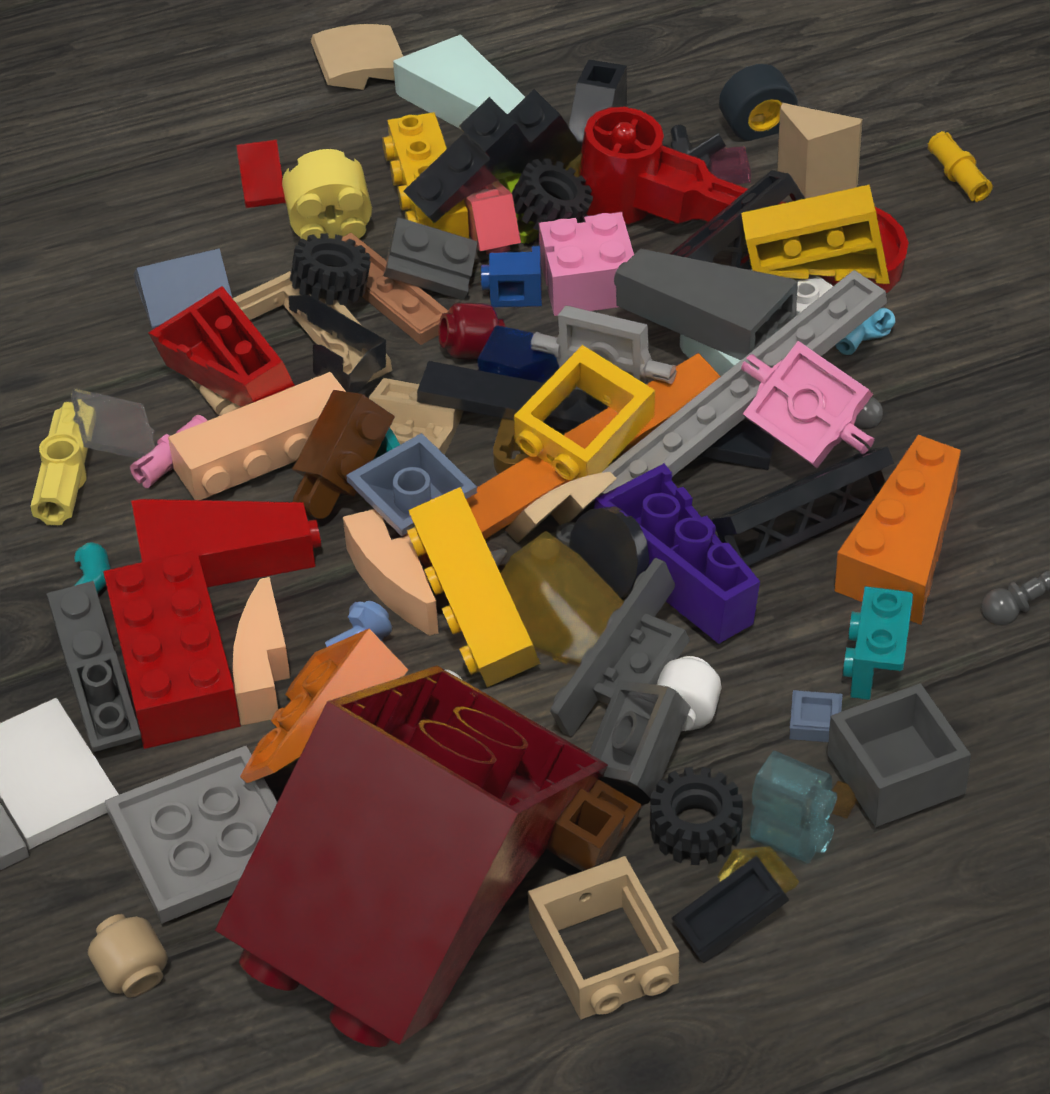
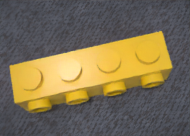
(413, 146)
(473, 587)

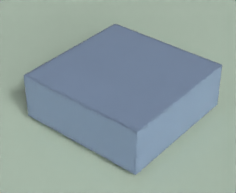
(812, 714)

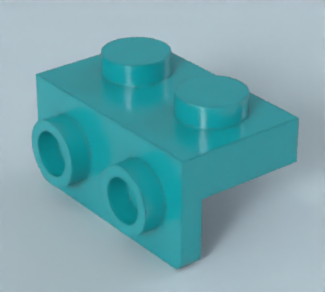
(879, 637)

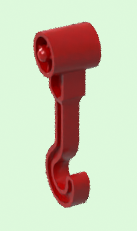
(640, 176)

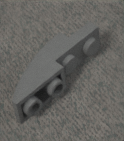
(93, 667)

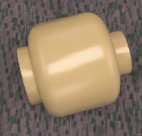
(127, 955)

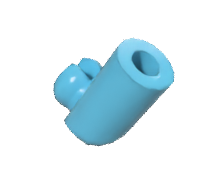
(873, 328)

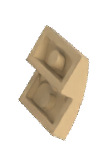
(355, 53)
(413, 417)
(562, 503)

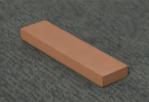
(400, 302)

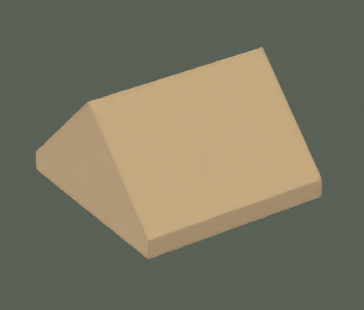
(819, 149)

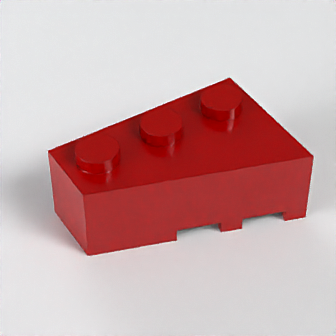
(221, 350)

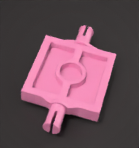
(807, 404)

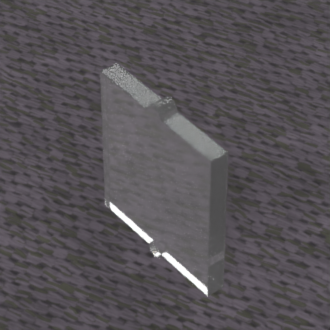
(112, 424)

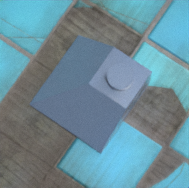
(406, 479)

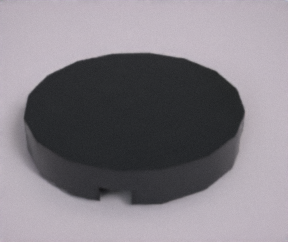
(611, 547)

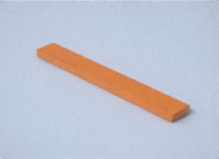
(517, 487)

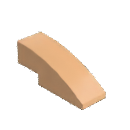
(391, 569)
(259, 656)

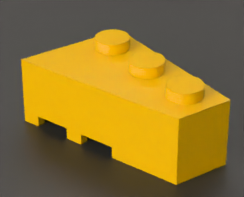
(818, 237)

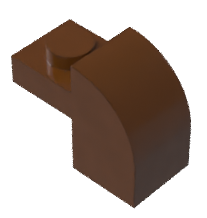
(592, 826)

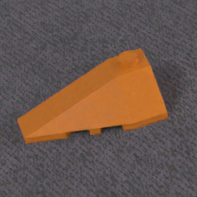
(329, 674)

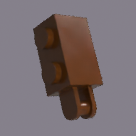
(340, 443)

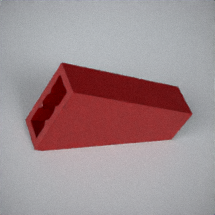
(231, 537)

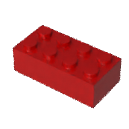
(171, 649)

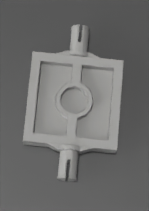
(611, 337)

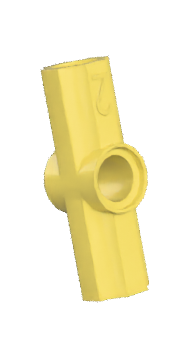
(61, 469)

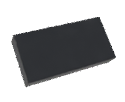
(730, 909)

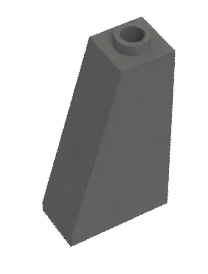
(706, 300)

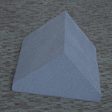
(179, 283)

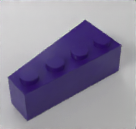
(709, 576)

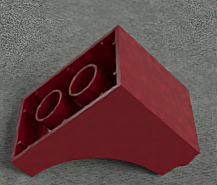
(399, 848)

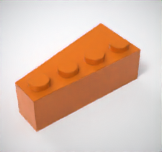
(903, 527)

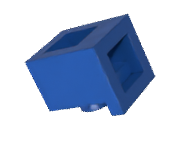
(513, 278)

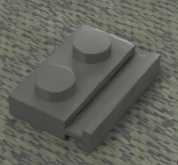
(430, 258)

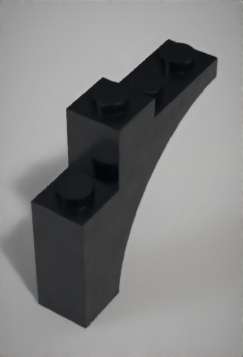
(491, 150)

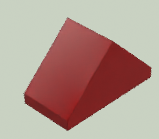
(260, 173)

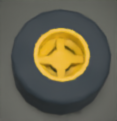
(754, 99)

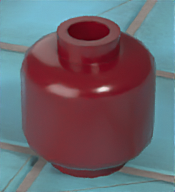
(467, 329)

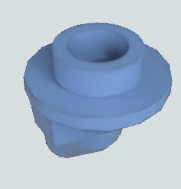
(363, 617)

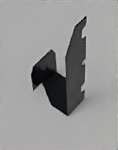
(348, 332)

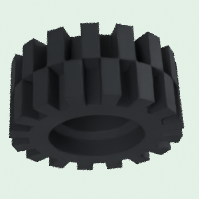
(550, 193)
(330, 268)
(692, 838)

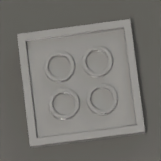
(193, 831)

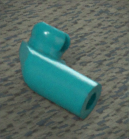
(93, 563)

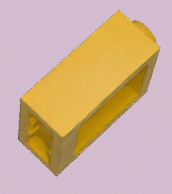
(607, 384)

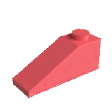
(492, 218)

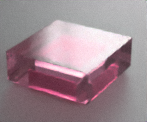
(731, 165)

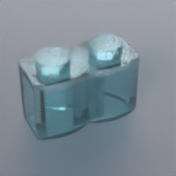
(792, 807)

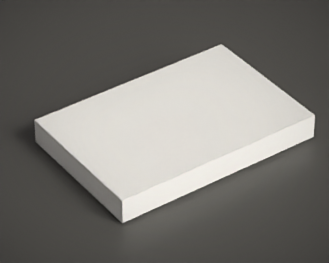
(49, 774)

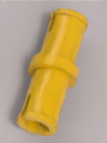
(960, 166)

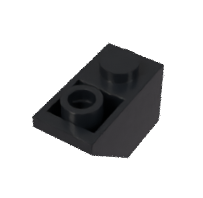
(598, 88)

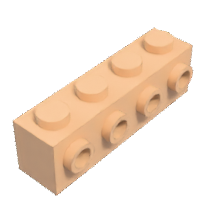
(249, 438)

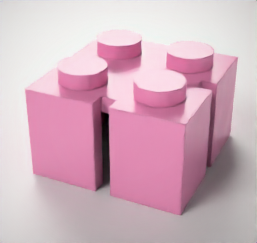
(583, 260)

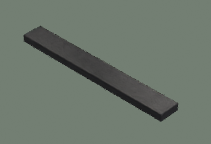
(506, 395)

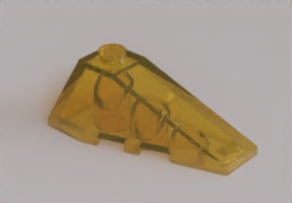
(559, 597)

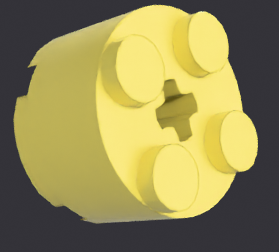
(327, 195)

